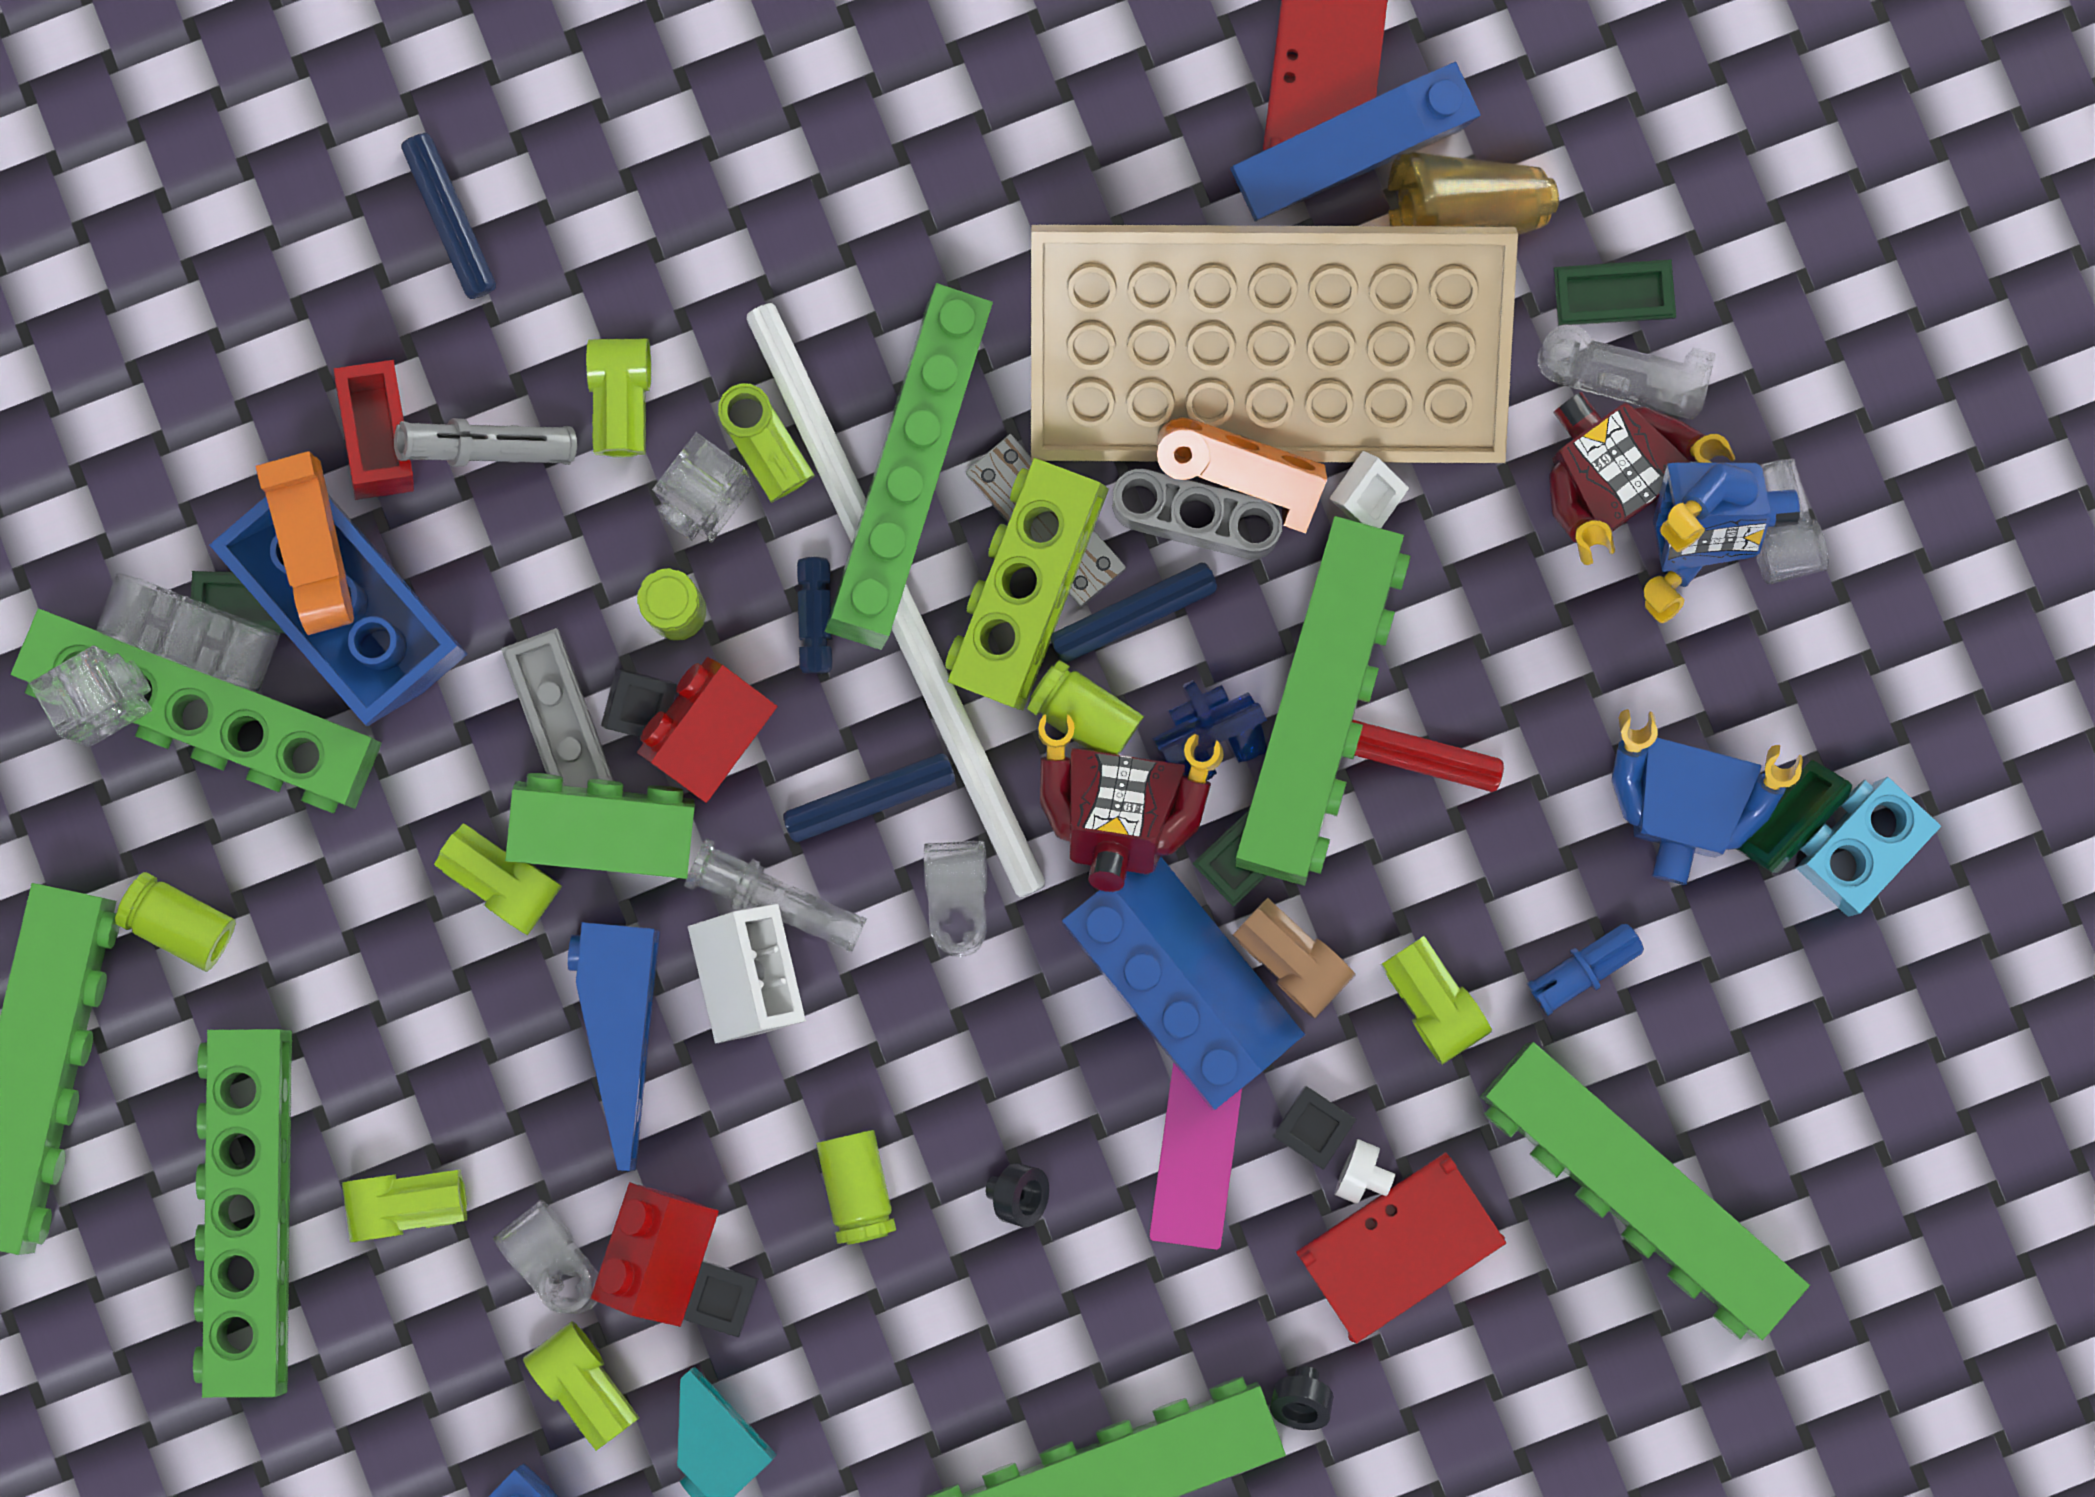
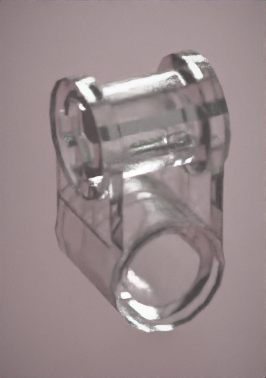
(956, 885)
(543, 1251)

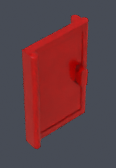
(1335, 64)
(1406, 1255)

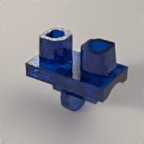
(1230, 721)

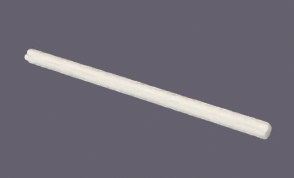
(908, 624)

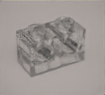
(701, 490)
(92, 695)

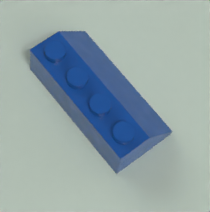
(391, 646)
(1184, 982)

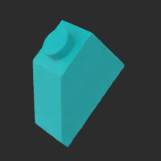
(715, 1442)

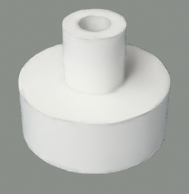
(1361, 1173)

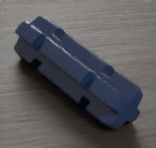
(813, 615)

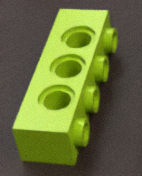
(1077, 505)

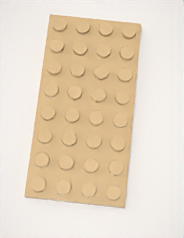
(1275, 336)

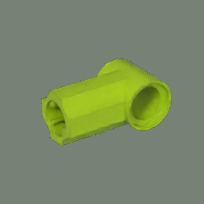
(618, 378)
(766, 446)
(511, 889)
(1442, 1011)
(389, 1205)
(572, 1373)

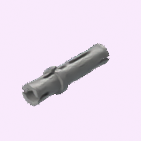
(464, 443)

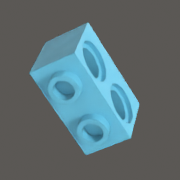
(1876, 856)

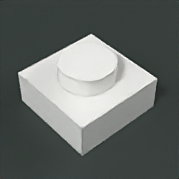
(1369, 491)

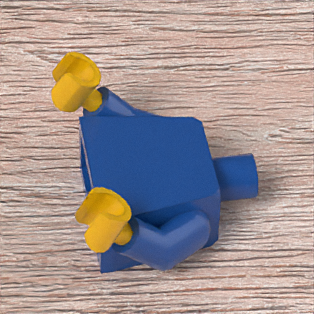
(1692, 796)

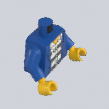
(1710, 518)

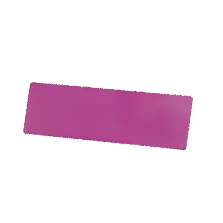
(1194, 1167)

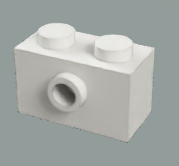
(746, 973)

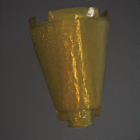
(1470, 193)

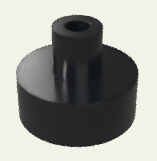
(1019, 1194)
(1302, 1400)

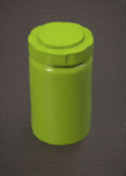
(671, 604)
(1098, 717)
(175, 921)
(856, 1187)

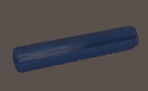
(448, 216)
(1134, 612)
(869, 797)

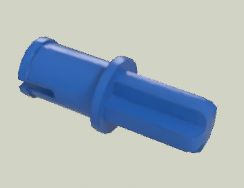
(1586, 968)

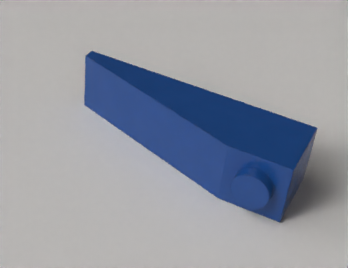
(1357, 141)
(616, 1001)

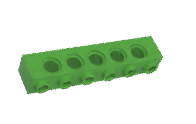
(343, 753)
(265, 1242)

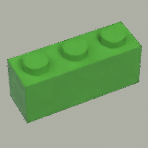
(600, 826)

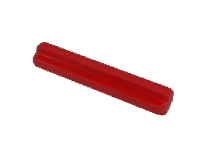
(1429, 757)

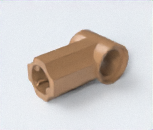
(1304, 966)

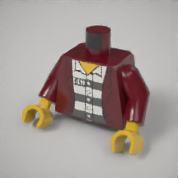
(1617, 466)
(1119, 807)

